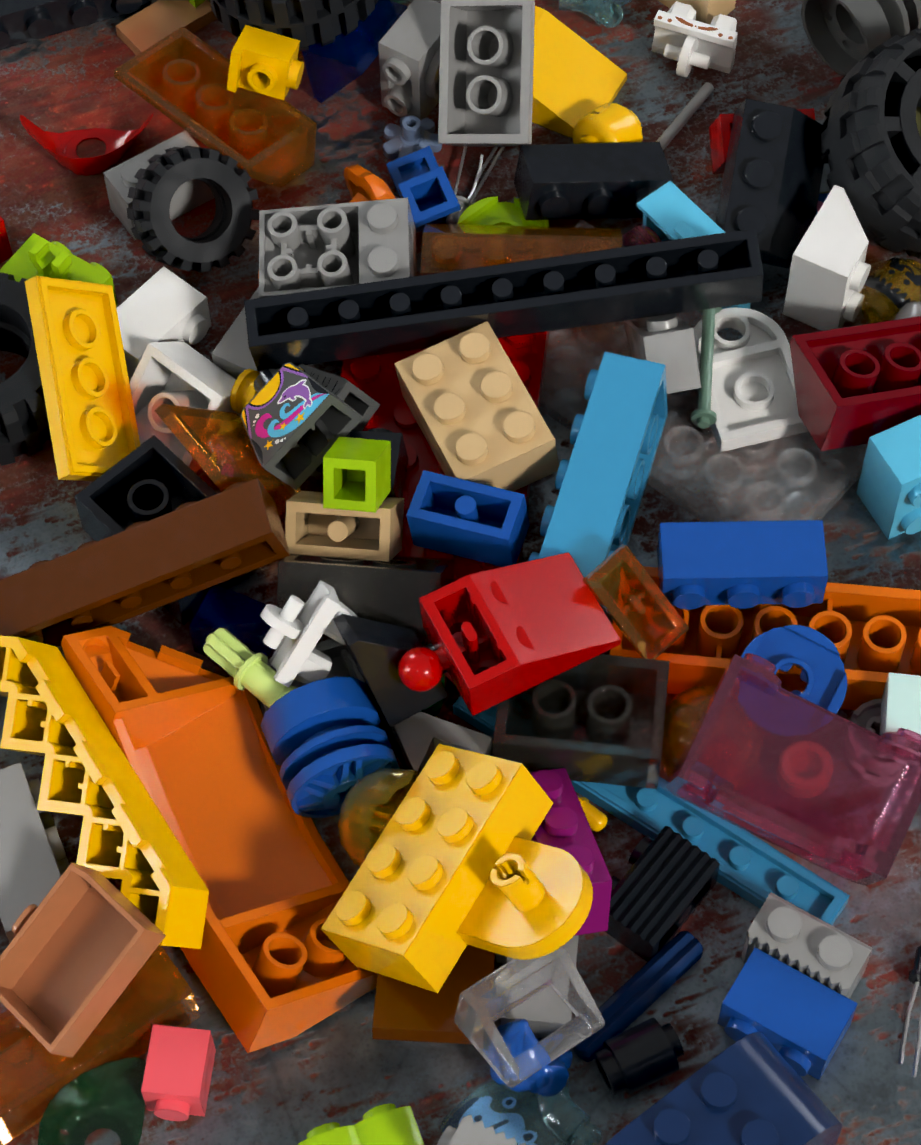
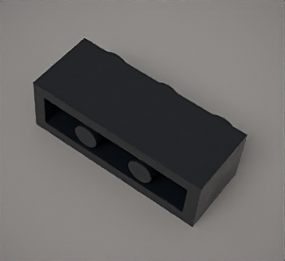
(588, 179)

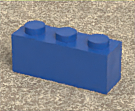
(742, 563)

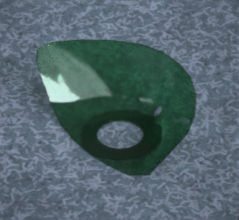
(97, 1100)

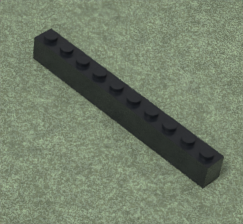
(510, 296)

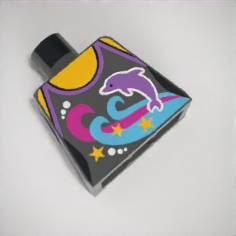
(294, 422)

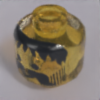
(890, 288)

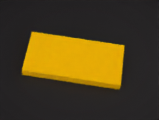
(82, 375)

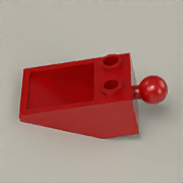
(515, 628)

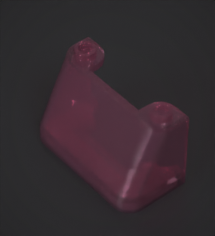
(801, 774)

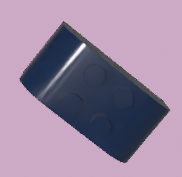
(737, 1100)

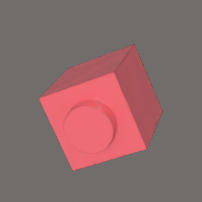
(178, 1072)

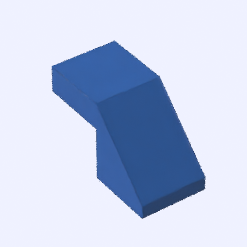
(424, 185)

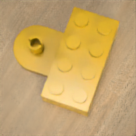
(460, 874)

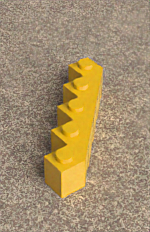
(93, 780)

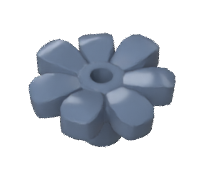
(409, 137)

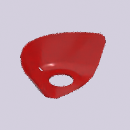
(64, 146)

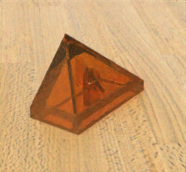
(635, 603)

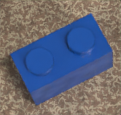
(468, 519)
(790, 1009)

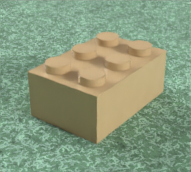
(477, 411)

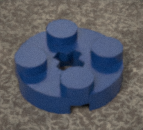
(810, 652)

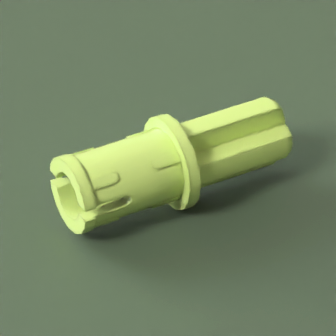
(246, 667)

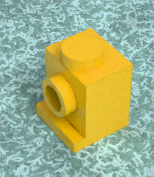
(265, 63)

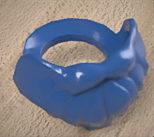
(548, 1080)

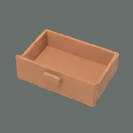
(73, 958)

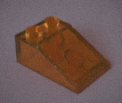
(223, 449)

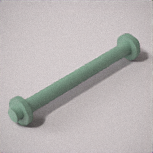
(704, 416)

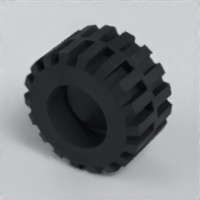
(231, 218)

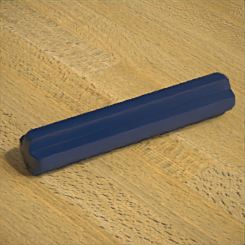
(643, 990)

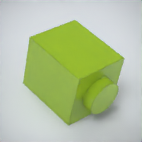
(356, 474)

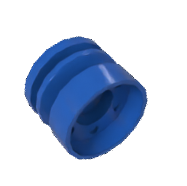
(325, 742)

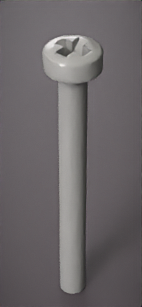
(685, 114)

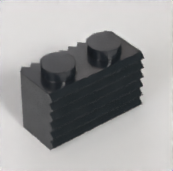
(659, 891)

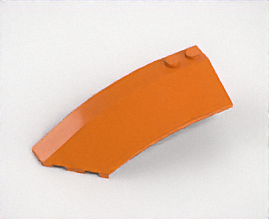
(223, 798)

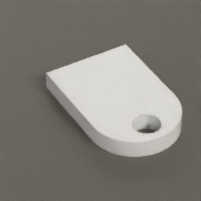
(751, 381)

